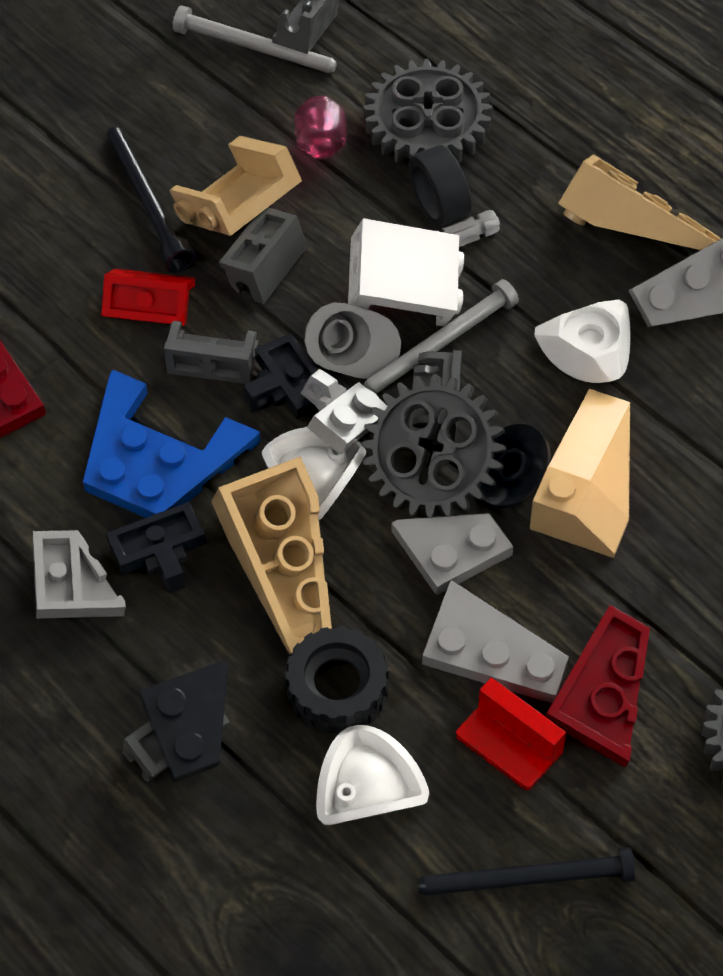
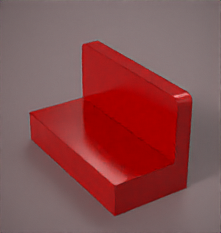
(146, 296)
(512, 735)

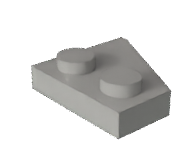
(452, 546)
(70, 579)

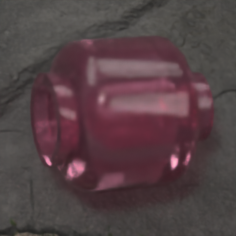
(320, 127)

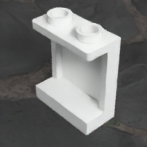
(405, 269)

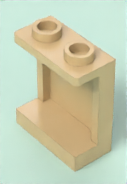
(258, 180)

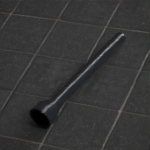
(175, 251)

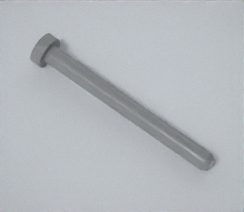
(186, 21)
(502, 296)

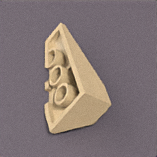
(610, 201)
(588, 478)
(278, 542)

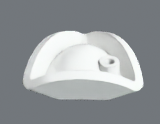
(589, 341)
(324, 465)
(367, 776)

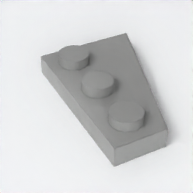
(683, 290)
(484, 643)

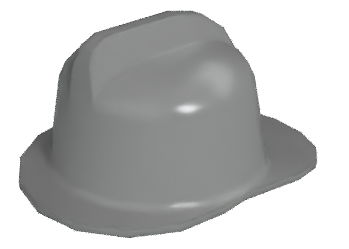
(351, 340)

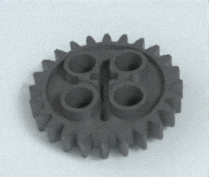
(427, 110)
(394, 436)

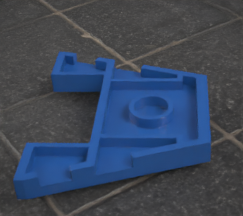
(149, 469)

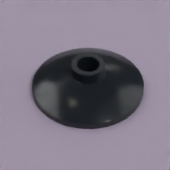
(523, 466)

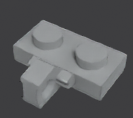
(340, 410)

